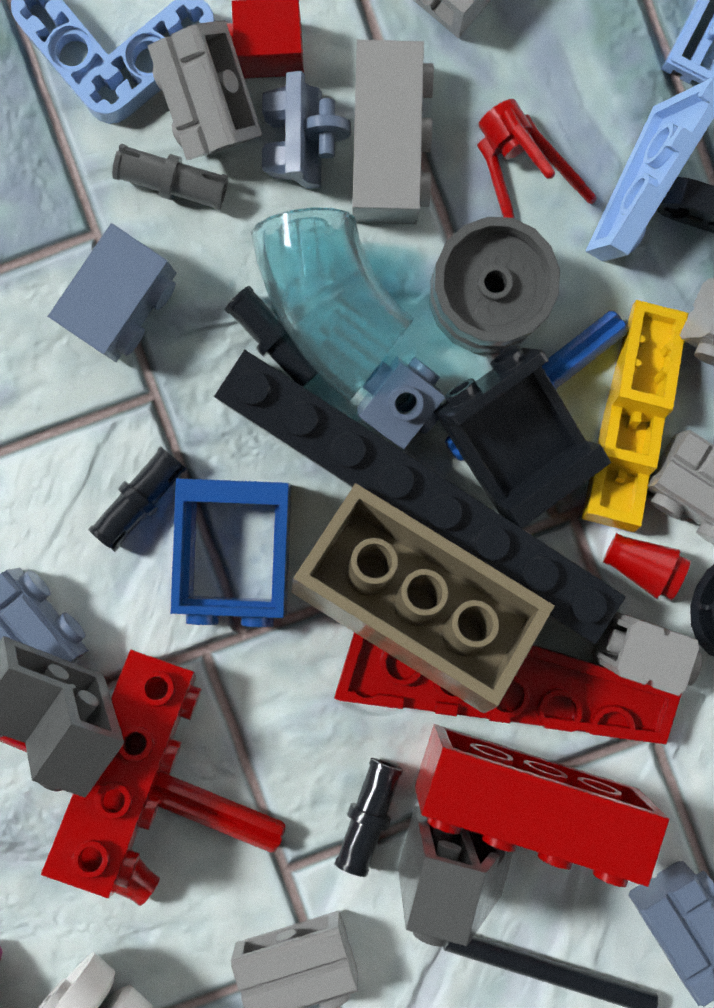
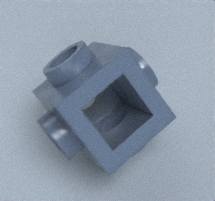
(401, 420)

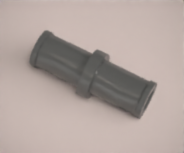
(169, 176)

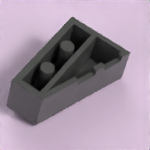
(448, 882)

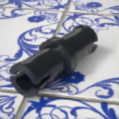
(269, 334)
(137, 499)
(368, 817)

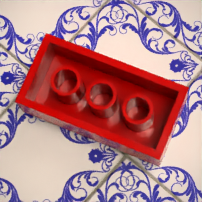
(539, 807)

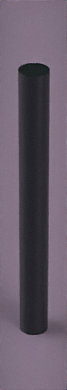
(555, 973)

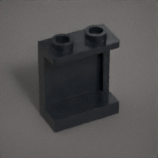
(519, 436)

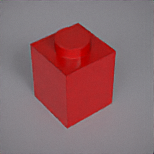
(267, 37)

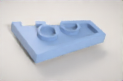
(651, 169)

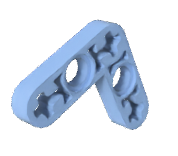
(99, 67)

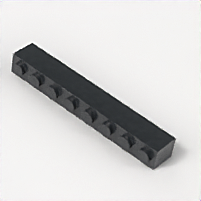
(368, 460)

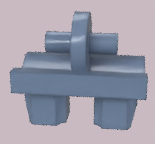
(309, 131)

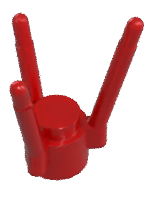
(512, 133)

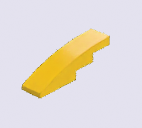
(635, 415)

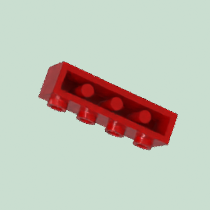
(100, 829)

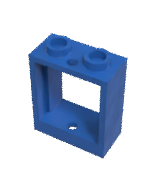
(205, 609)

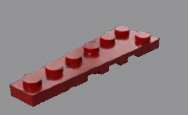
(545, 692)

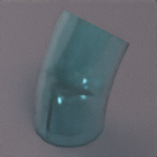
(328, 294)

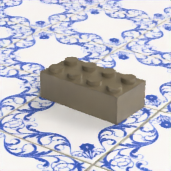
(421, 599)

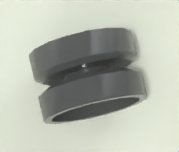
(512, 260)

